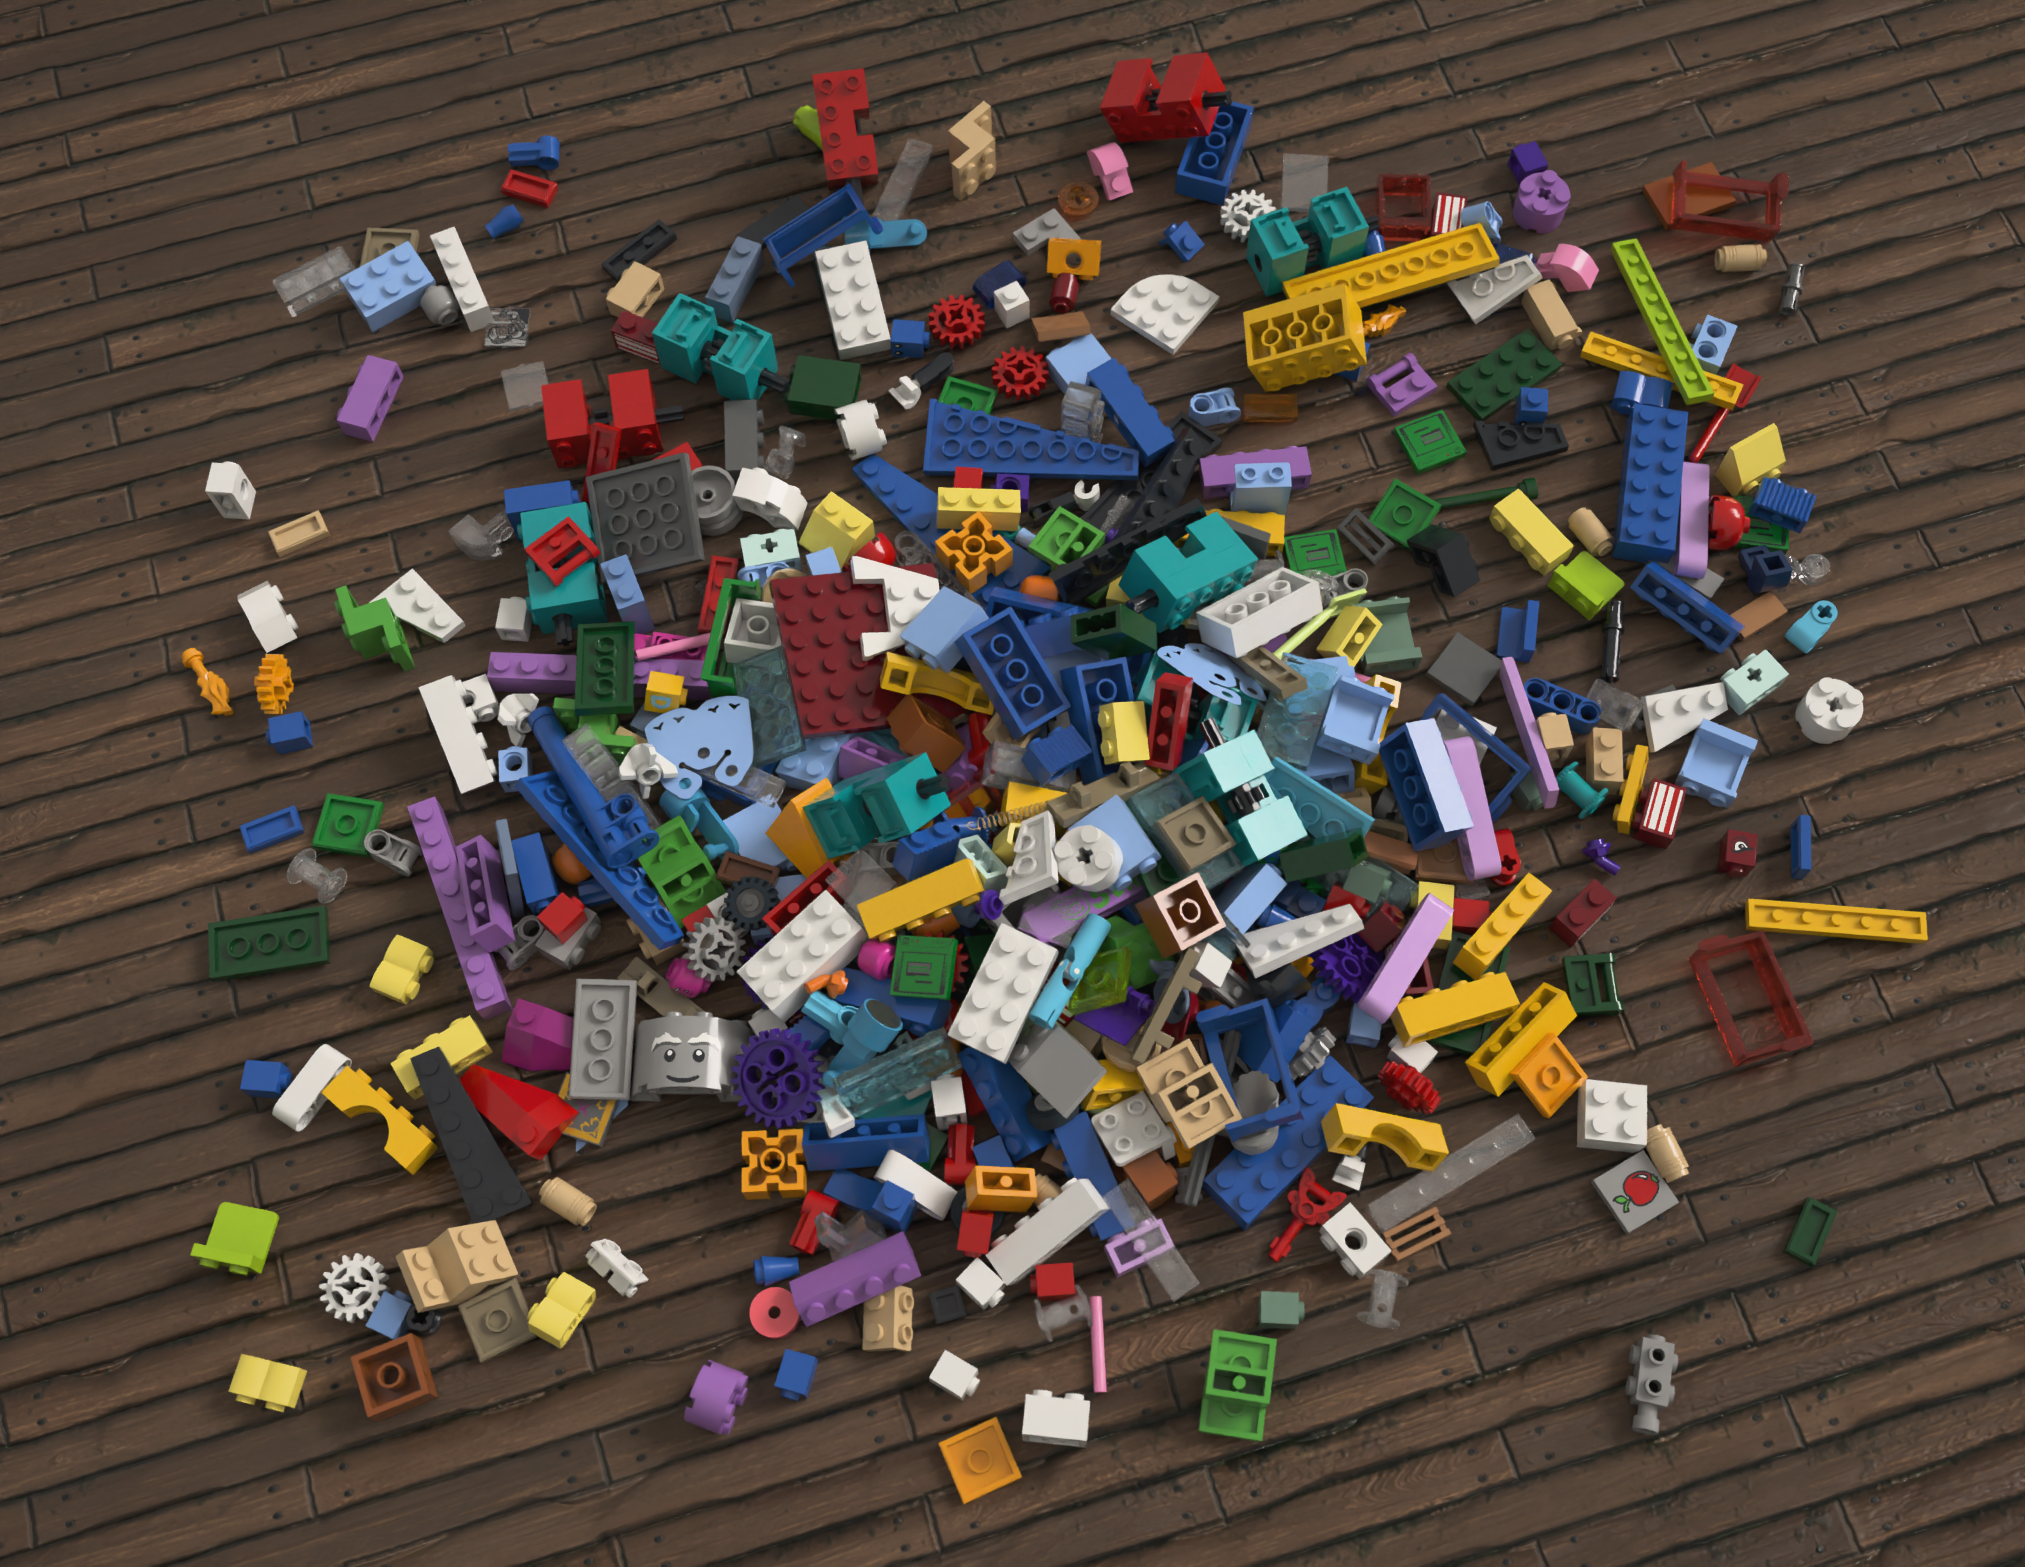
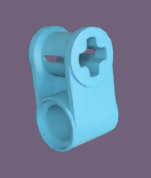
(1810, 628)

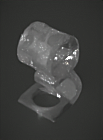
(781, 461)
(1810, 570)

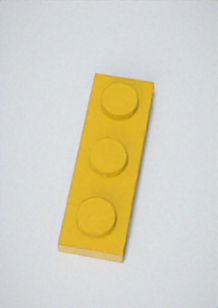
(1631, 789)

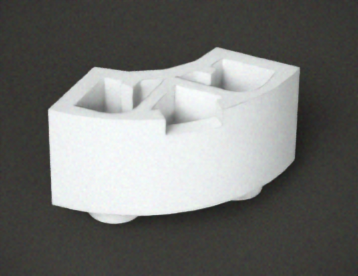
(769, 498)
(268, 616)

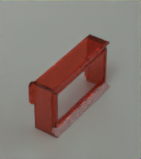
(1775, 192)
(1774, 984)

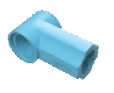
(829, 1014)

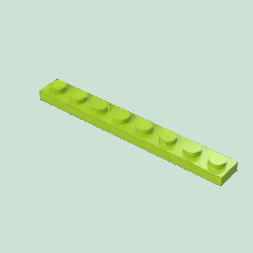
(1662, 322)

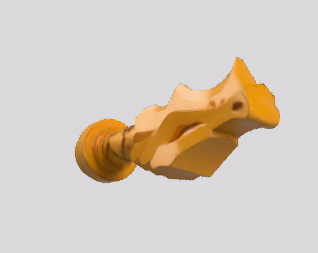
(1383, 322)
(212, 686)

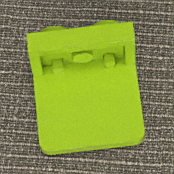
(1585, 584)
(238, 1239)

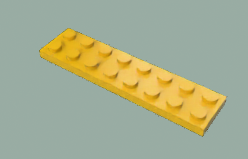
(1405, 267)

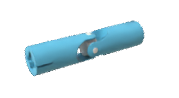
(1075, 961)

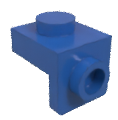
(1182, 240)

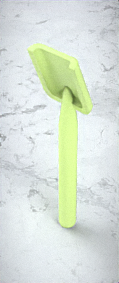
(1333, 610)

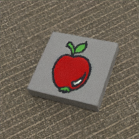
(1634, 1192)

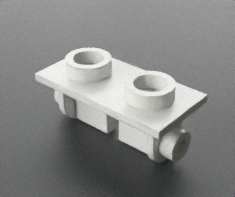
(607, 1256)

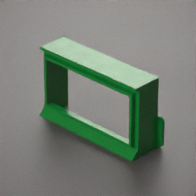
(725, 682)

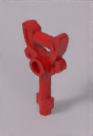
(1305, 1212)

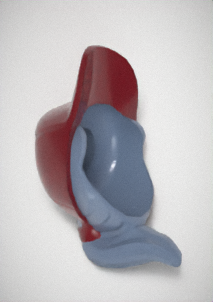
(1184, 1008)

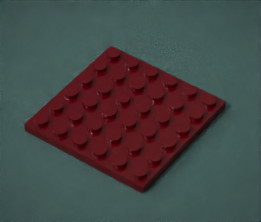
(821, 646)

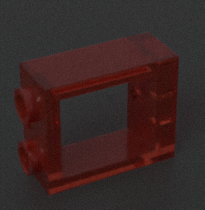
(1404, 228)

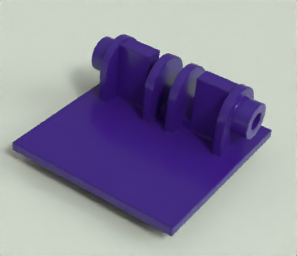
(1120, 1020)

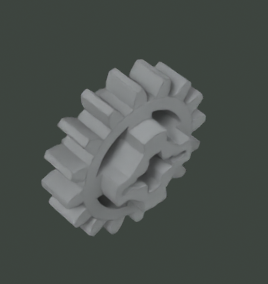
(706, 940)
(1312, 1052)

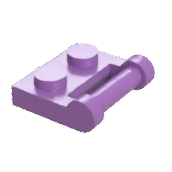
(1407, 390)

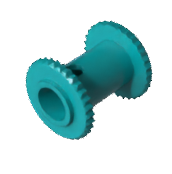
(1580, 790)

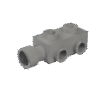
(1647, 1371)

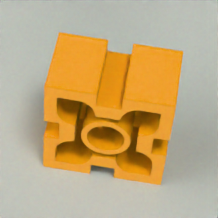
(974, 552)
(760, 1151)

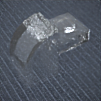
(479, 541)
(1617, 706)
(847, 1239)

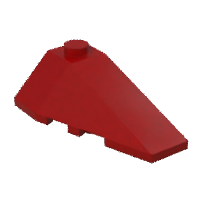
(519, 1110)

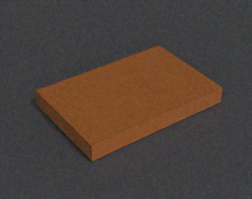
(1698, 199)

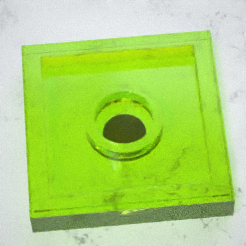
(1102, 981)

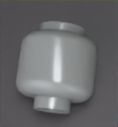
(440, 305)

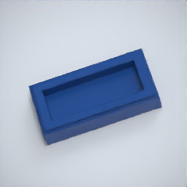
(271, 829)
(1801, 847)

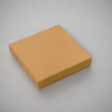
(1548, 1075)
(980, 1460)

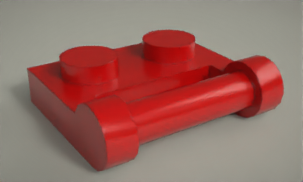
(556, 545)

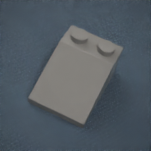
(1057, 1066)

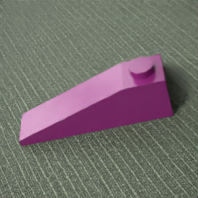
(538, 1038)

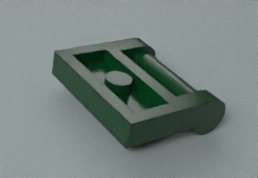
(1583, 984)

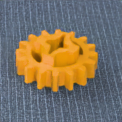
(273, 684)

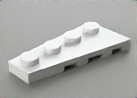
(1296, 938)

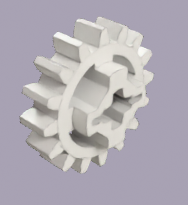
(1239, 211)
(355, 1274)

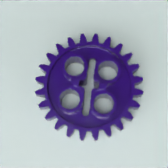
(1348, 965)
(764, 1053)

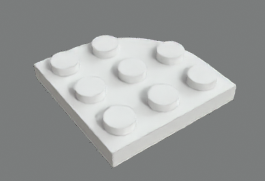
(1165, 309)

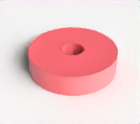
(760, 1313)

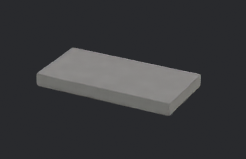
(603, 1039)

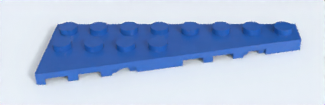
(1017, 448)
(916, 512)
(624, 884)

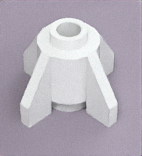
(514, 713)
(646, 767)

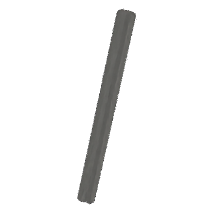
(1203, 1149)

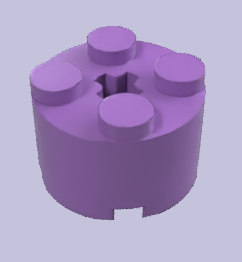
(1541, 202)
(716, 1396)

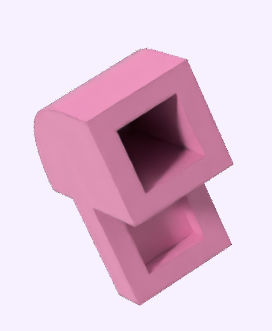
(1111, 166)
(1570, 265)

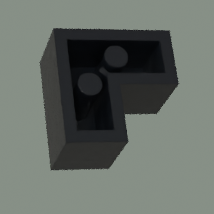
(1447, 557)

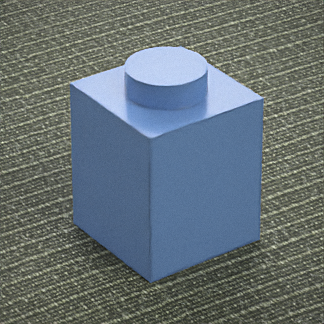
(391, 1315)

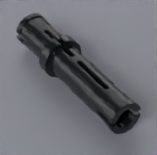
(1612, 633)

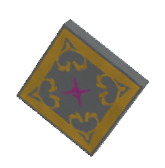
(593, 1117)

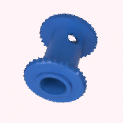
(960, 824)

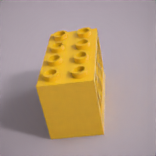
(1305, 338)

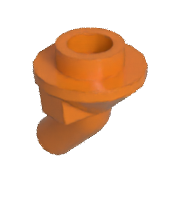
(834, 983)

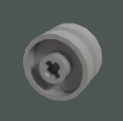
(714, 500)

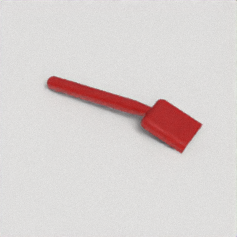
(1750, 383)

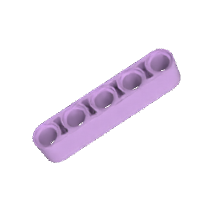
(1692, 526)
(1478, 844)
(1405, 958)

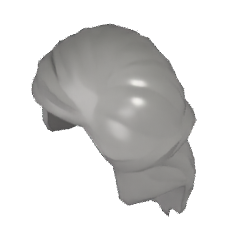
(1255, 1096)

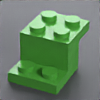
(1065, 540)
(373, 628)
(602, 725)
(680, 871)
(1141, 944)
(1237, 1385)

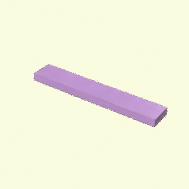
(1529, 732)

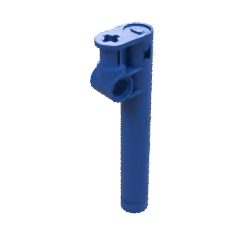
(608, 822)

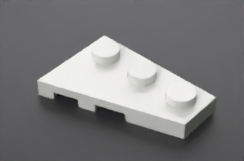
(1492, 289)
(422, 607)
(1680, 711)
(1034, 860)

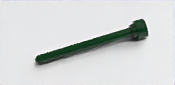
(1527, 486)

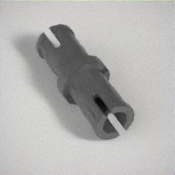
(1792, 289)

